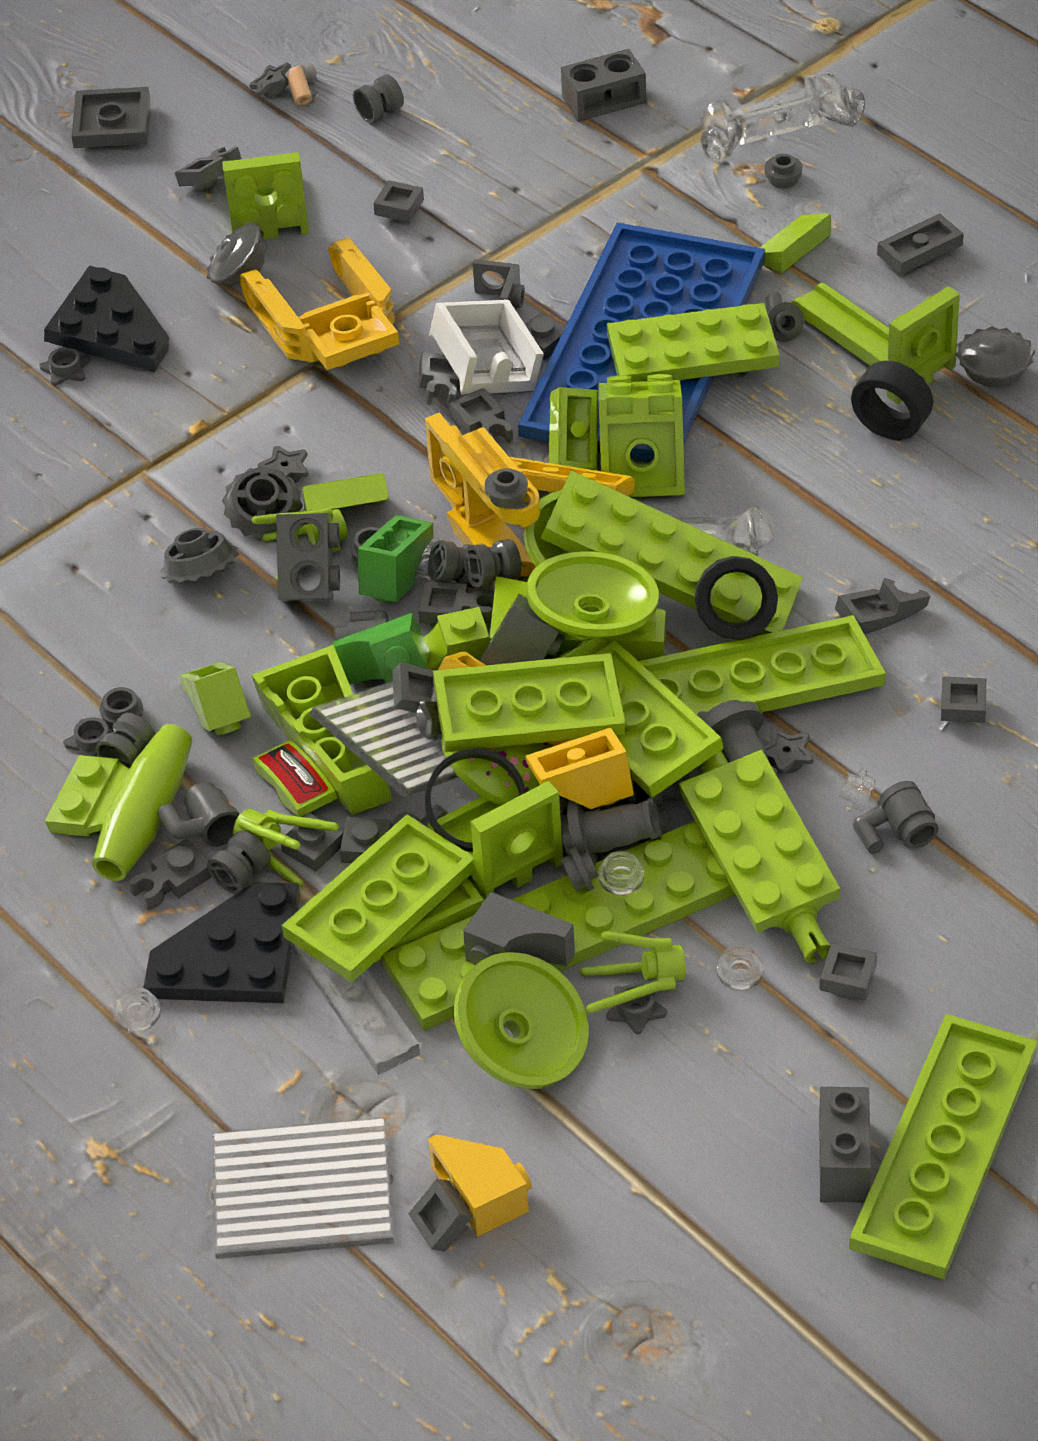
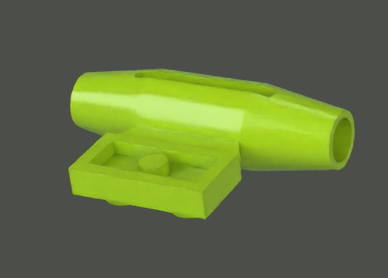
(122, 800)

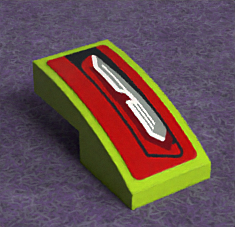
(295, 777)

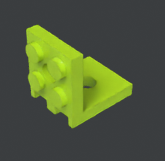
(266, 192)
(647, 415)
(509, 837)

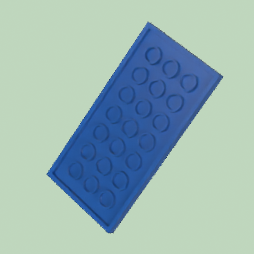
(641, 277)

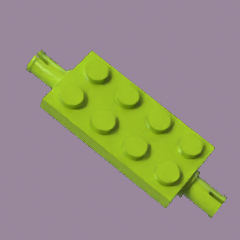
(763, 847)

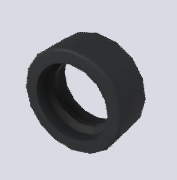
(904, 384)
(755, 624)

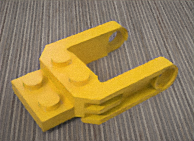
(338, 330)
(459, 471)

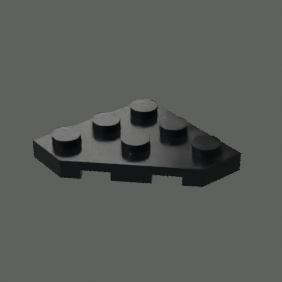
(108, 321)
(230, 951)

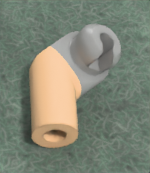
(298, 82)

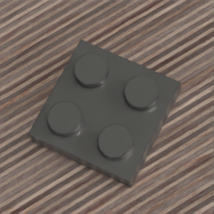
(111, 117)

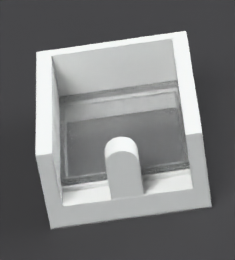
(487, 346)

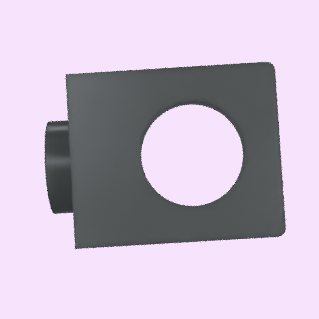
(511, 287)

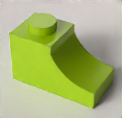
(457, 633)
(216, 697)

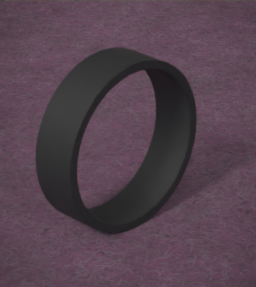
(465, 754)

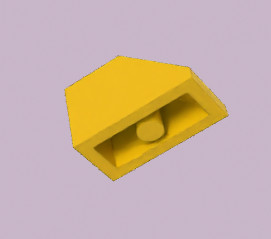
(586, 769)
(484, 1180)

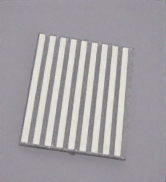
(385, 738)
(301, 1188)

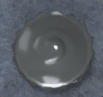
(237, 254)
(995, 356)
(257, 494)
(197, 555)

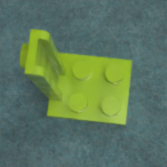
(919, 338)

